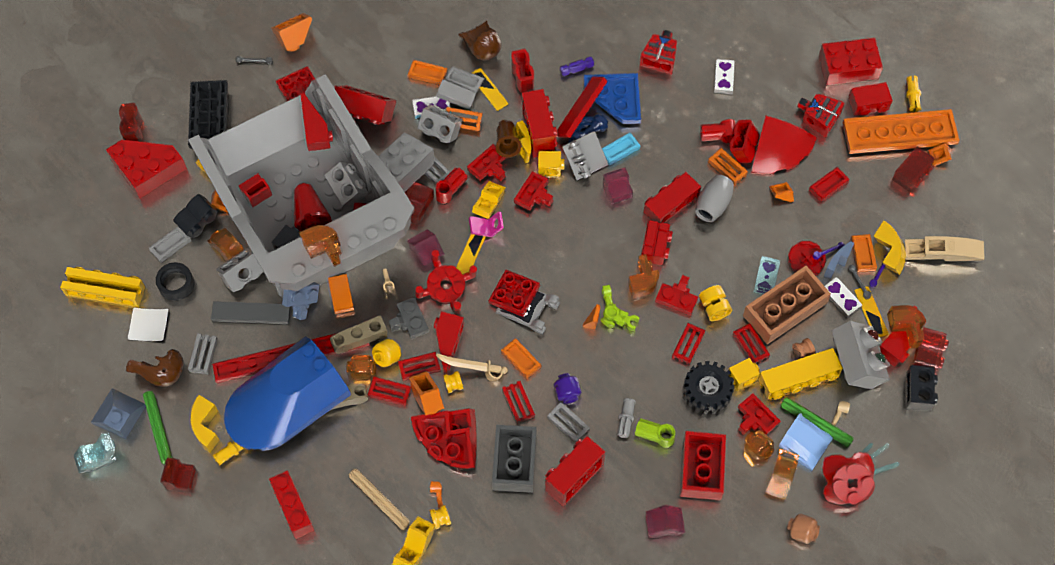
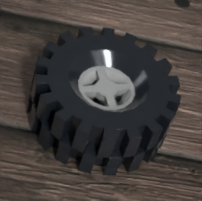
(713, 379)

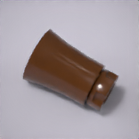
(507, 142)

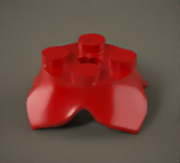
(839, 469)

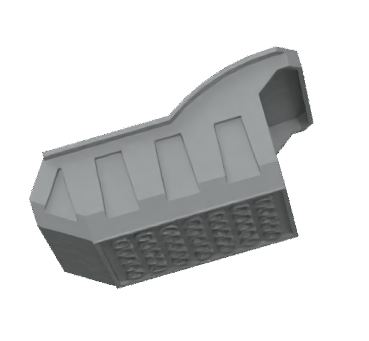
(278, 151)

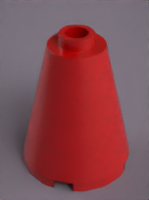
(308, 208)

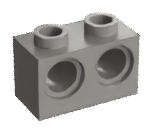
(441, 120)
(343, 185)

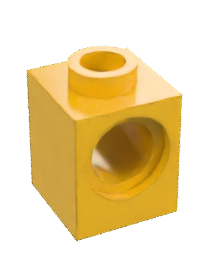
(550, 163)
(744, 373)

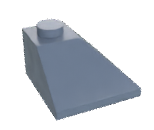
(118, 413)

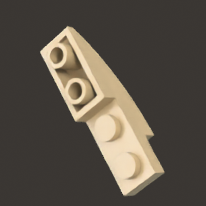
(944, 248)

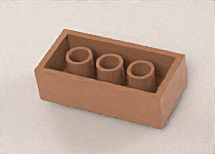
(786, 304)

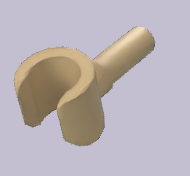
(387, 281)
(842, 407)

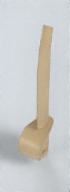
(487, 367)

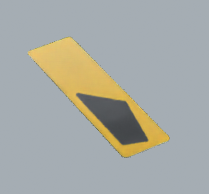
(491, 91)
(470, 253)
(871, 312)

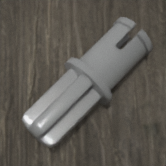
(626, 417)

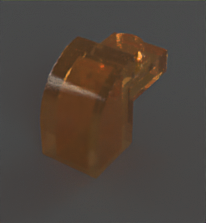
(321, 240)
(225, 244)
(646, 282)
(907, 319)
(782, 474)

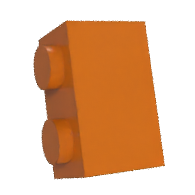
(426, 393)

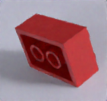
(850, 61)
(366, 104)
(539, 121)
(703, 465)
(574, 470)

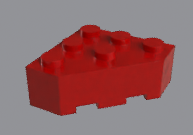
(146, 164)

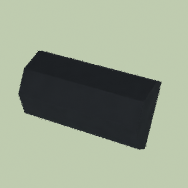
(208, 108)

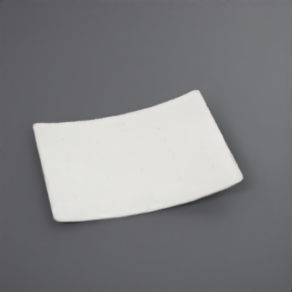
(148, 324)

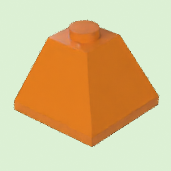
(293, 31)

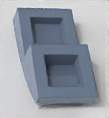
(839, 258)

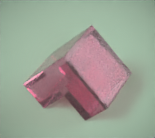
(617, 185)
(423, 245)
(665, 521)

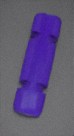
(576, 66)

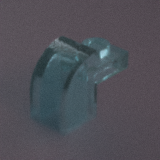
(96, 455)

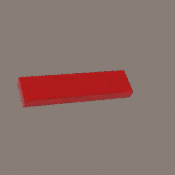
(581, 107)

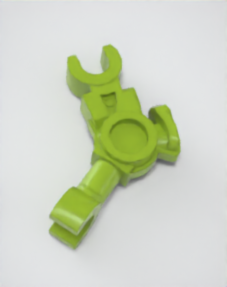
(613, 314)

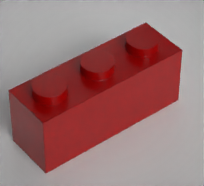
(672, 198)
(291, 504)

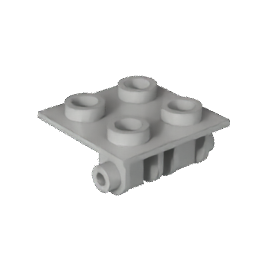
(585, 155)

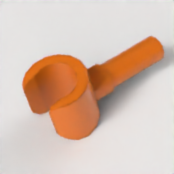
(436, 487)

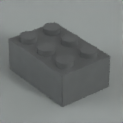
(514, 458)

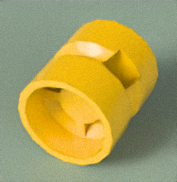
(716, 304)

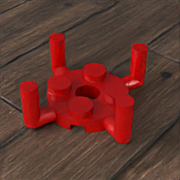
(448, 273)

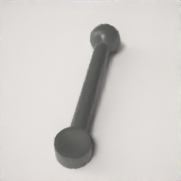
(268, 60)
(867, 295)

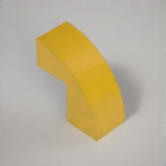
(888, 237)
(201, 415)
(416, 542)

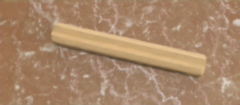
(379, 499)

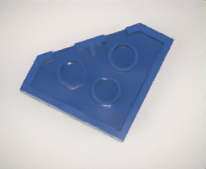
(619, 96)

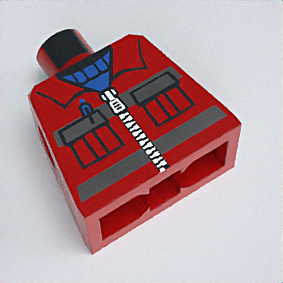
(660, 52)
(821, 112)

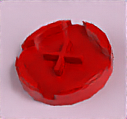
(802, 255)

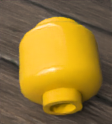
(386, 352)

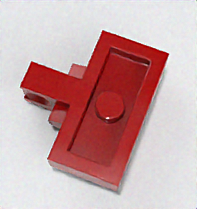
(488, 164)
(534, 192)
(677, 296)
(757, 416)

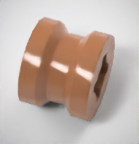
(803, 349)

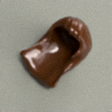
(482, 41)
(163, 374)

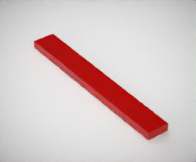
(253, 363)

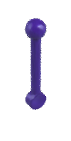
(816, 255)
(873, 283)

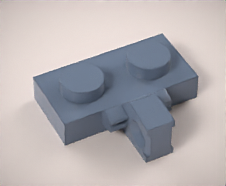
(301, 299)

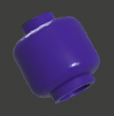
(567, 388)

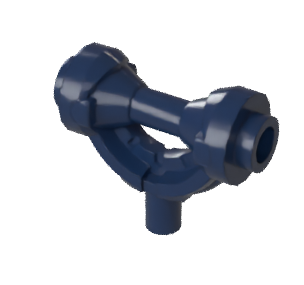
(597, 123)

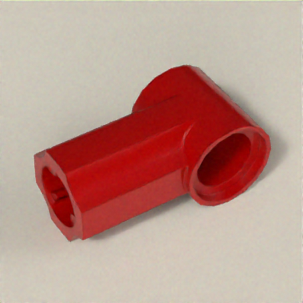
(721, 131)
(450, 185)

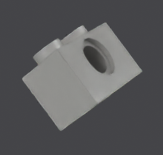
(230, 270)

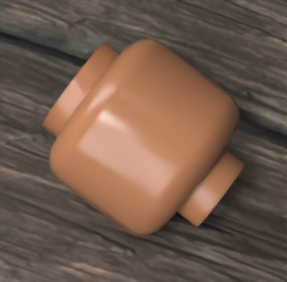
(803, 528)

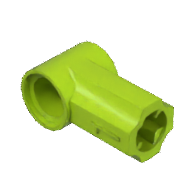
(653, 432)

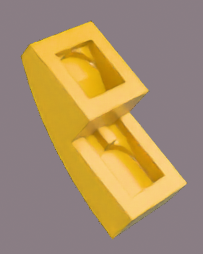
(525, 140)
(489, 199)

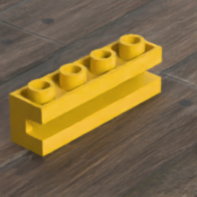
(103, 286)
(800, 374)

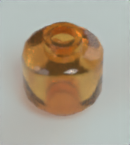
(361, 367)
(759, 445)

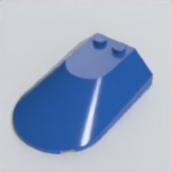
(284, 398)

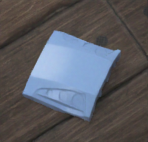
(806, 441)

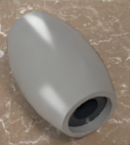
(714, 198)

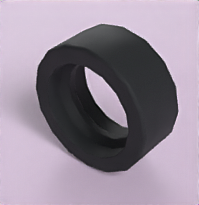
(169, 269)

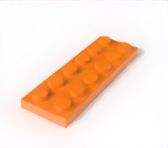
(900, 131)

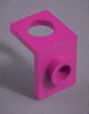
(486, 227)

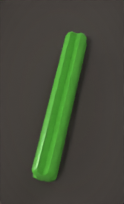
(157, 426)
(837, 434)

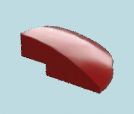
(781, 146)
(449, 436)

